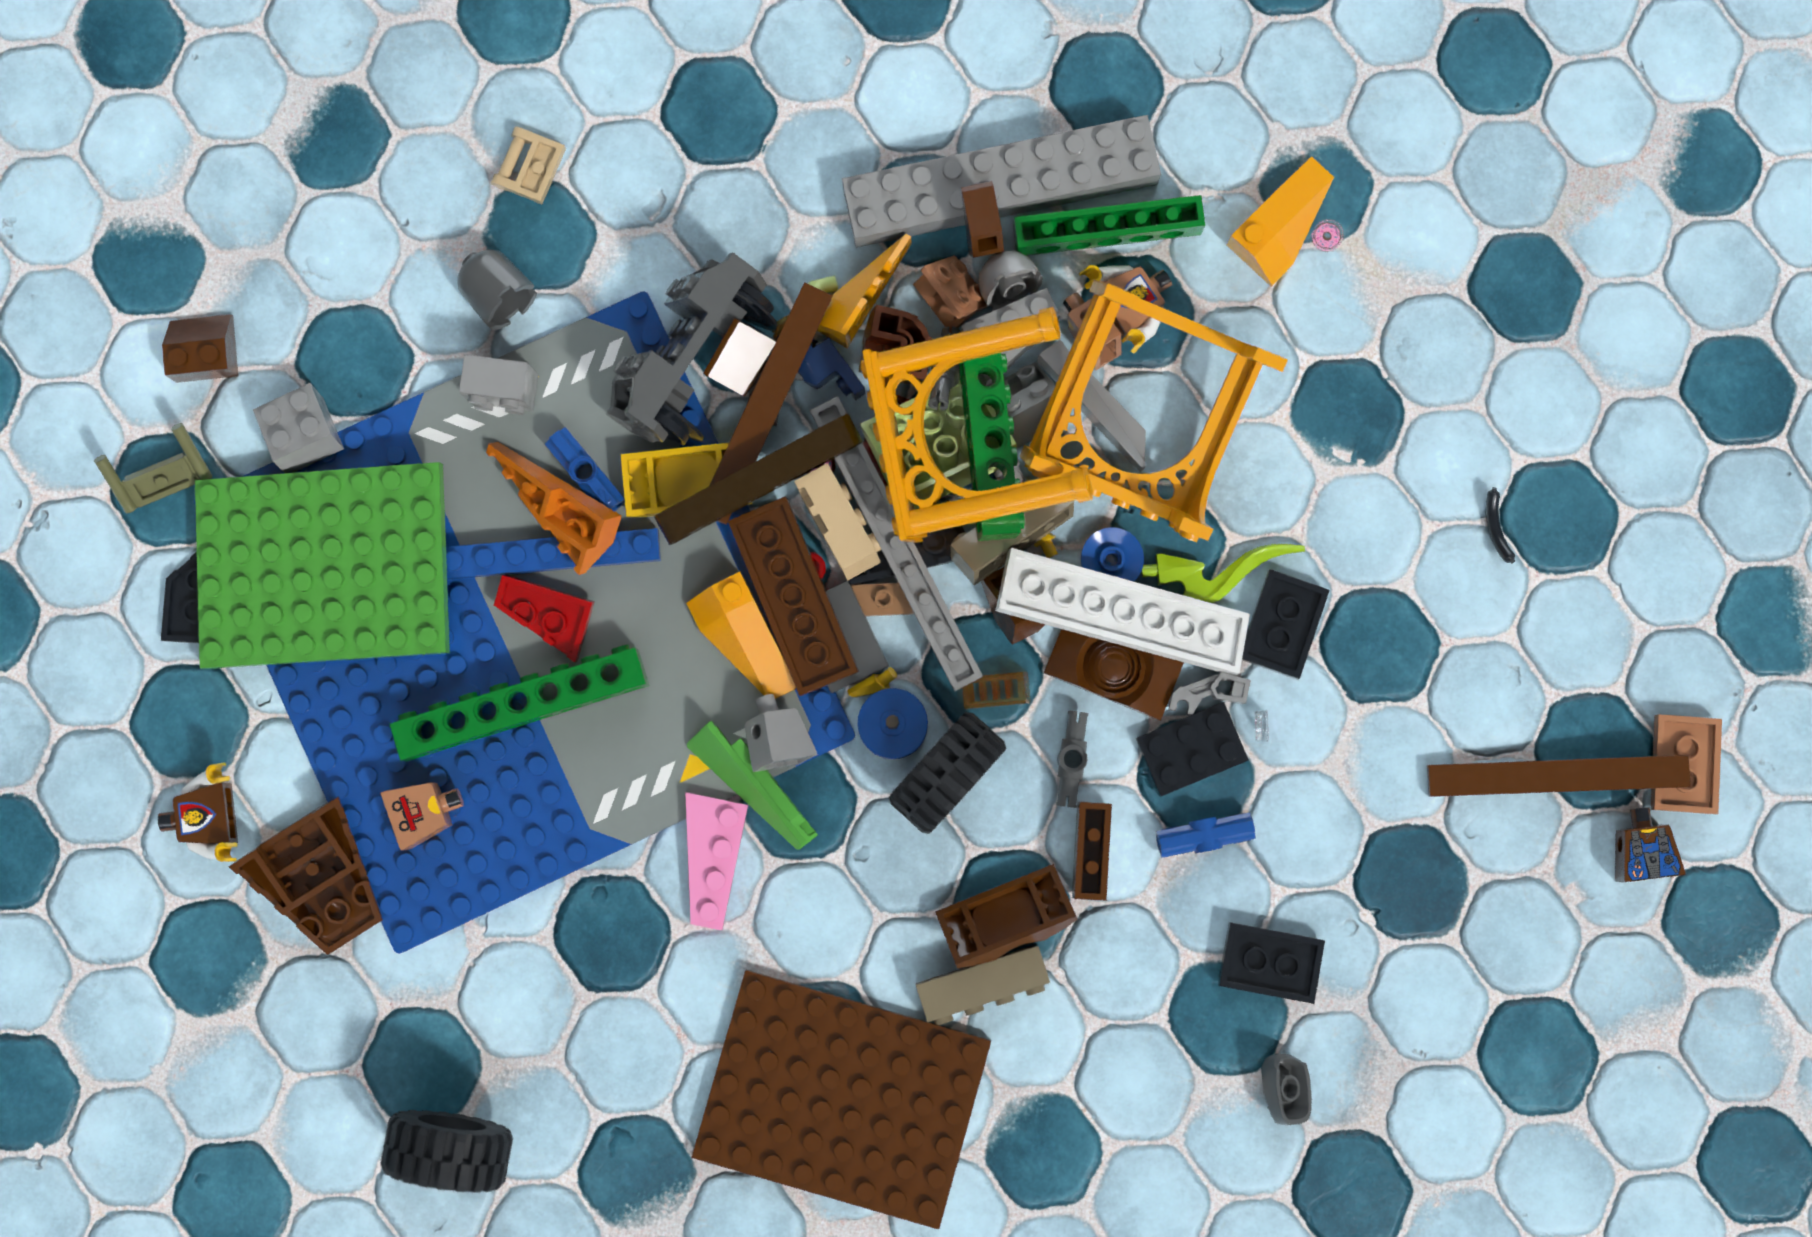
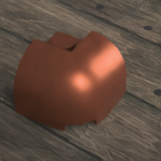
(893, 329)

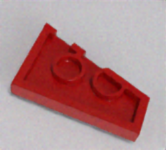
(547, 612)

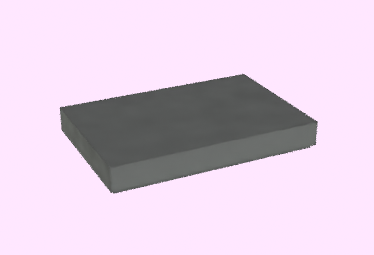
(858, 634)

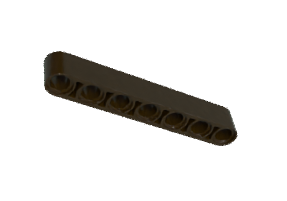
(758, 479)

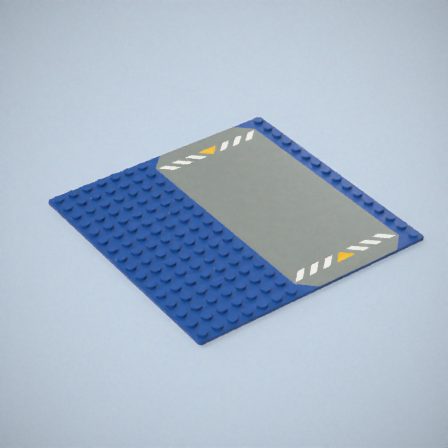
(573, 782)

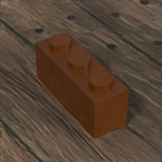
(1091, 851)

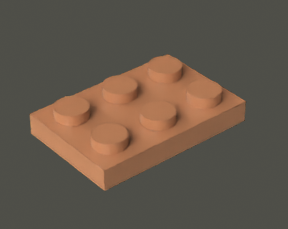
(1702, 742)

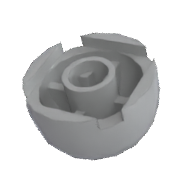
(1008, 278)

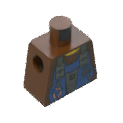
(1646, 850)

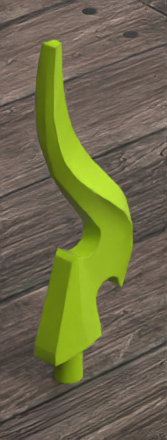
(1189, 572)

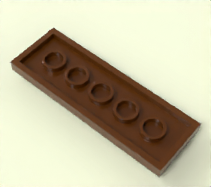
(793, 596)

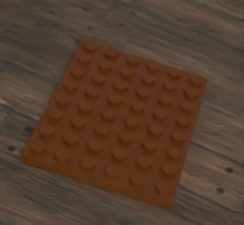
(841, 1099)

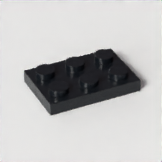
(1284, 624)
(1192, 749)
(1271, 963)

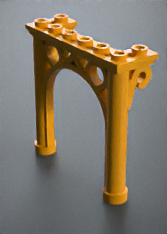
(893, 366)

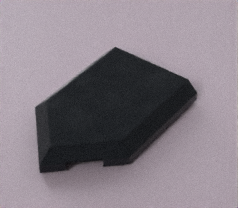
(181, 605)

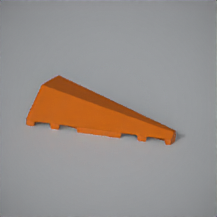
(575, 519)

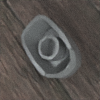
(1287, 1089)

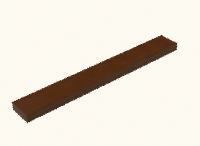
(774, 383)
(1558, 776)

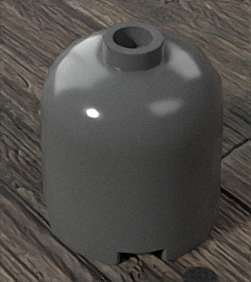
(494, 287)

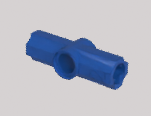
(572, 458)
(1205, 835)

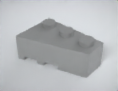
(1021, 308)

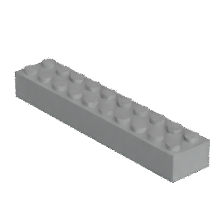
(1023, 173)

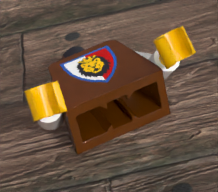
(204, 815)

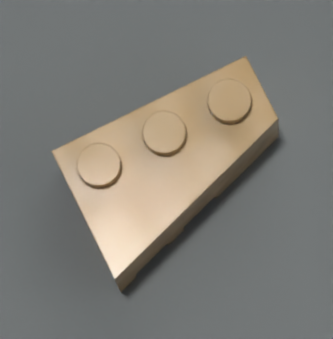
(838, 521)

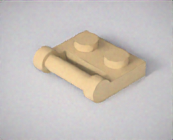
(537, 167)

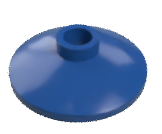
(1117, 543)

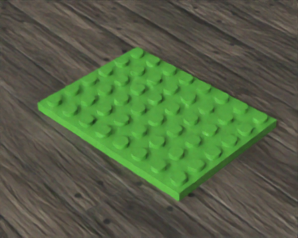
(322, 566)

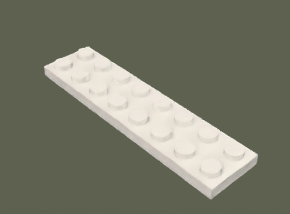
(1122, 612)

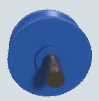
(892, 723)

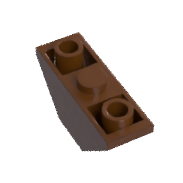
(982, 220)

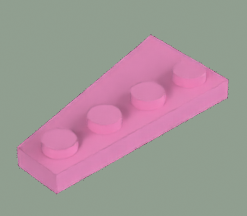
(713, 849)

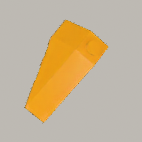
(1280, 225)
(858, 296)
(737, 628)

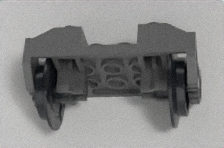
(648, 384)

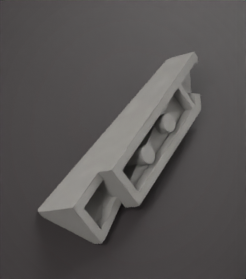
(1102, 409)

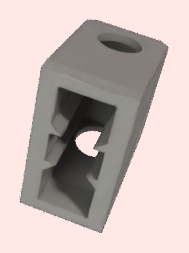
(777, 737)

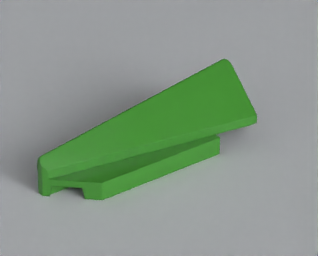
(757, 789)

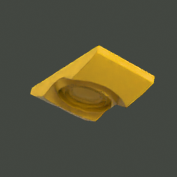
(667, 476)

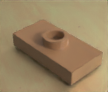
(882, 599)

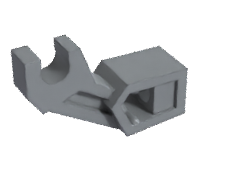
(1193, 693)

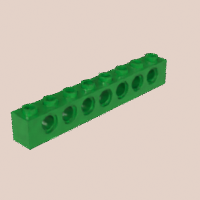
(408, 728)

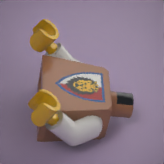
(1132, 324)

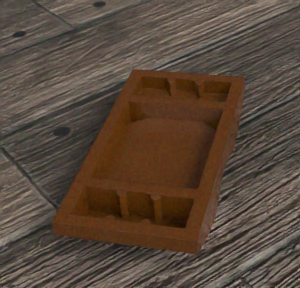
(1115, 672)
(1006, 917)

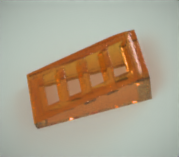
(1023, 690)

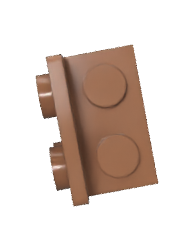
(950, 291)

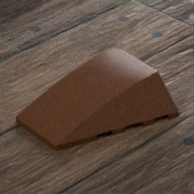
(315, 877)

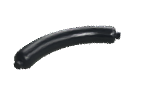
(1494, 527)

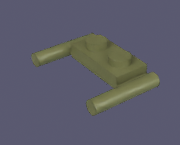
(159, 479)

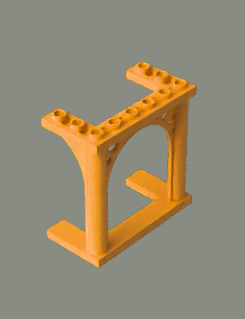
(1188, 502)

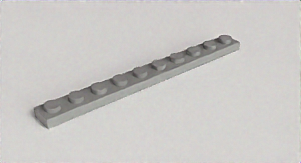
(903, 558)

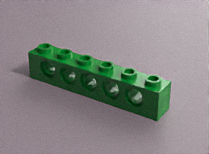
(1109, 225)
(1001, 427)

